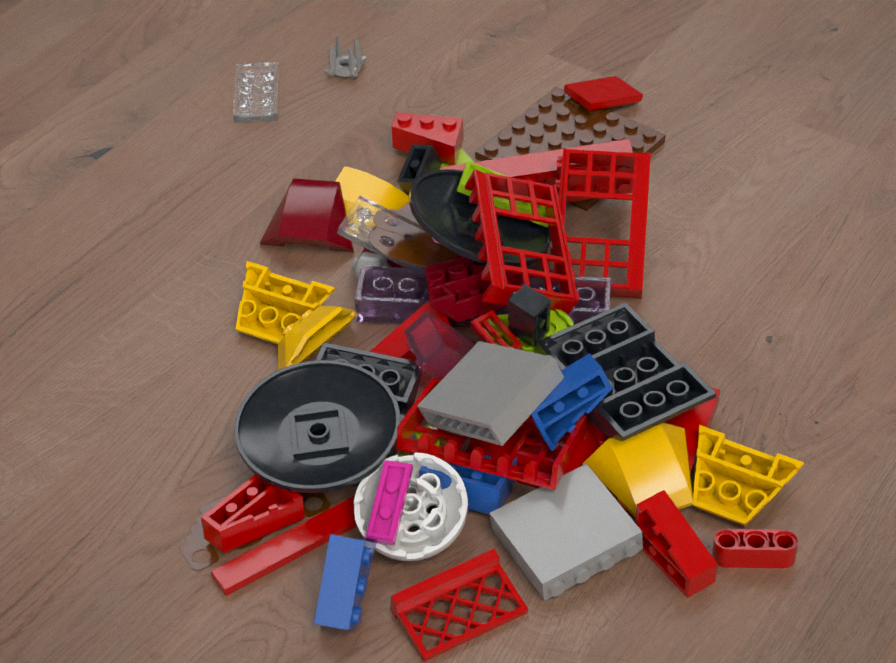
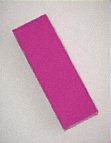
(389, 502)

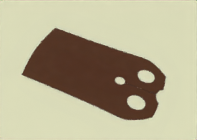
(419, 250)

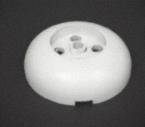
(436, 529)

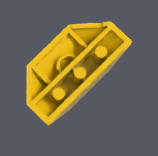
(308, 336)

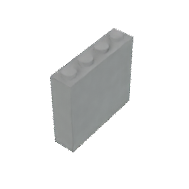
(491, 392)
(566, 532)

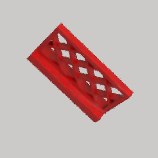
(441, 588)

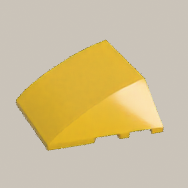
(358, 183)
(275, 302)
(645, 466)
(737, 479)

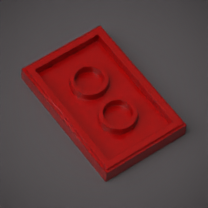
(603, 93)

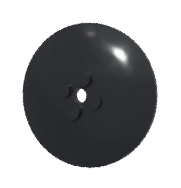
(448, 219)
(326, 395)

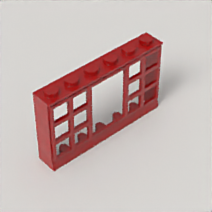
(483, 189)
(639, 207)
(503, 467)

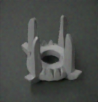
(336, 59)

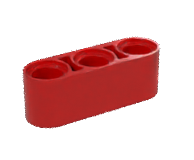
(755, 548)

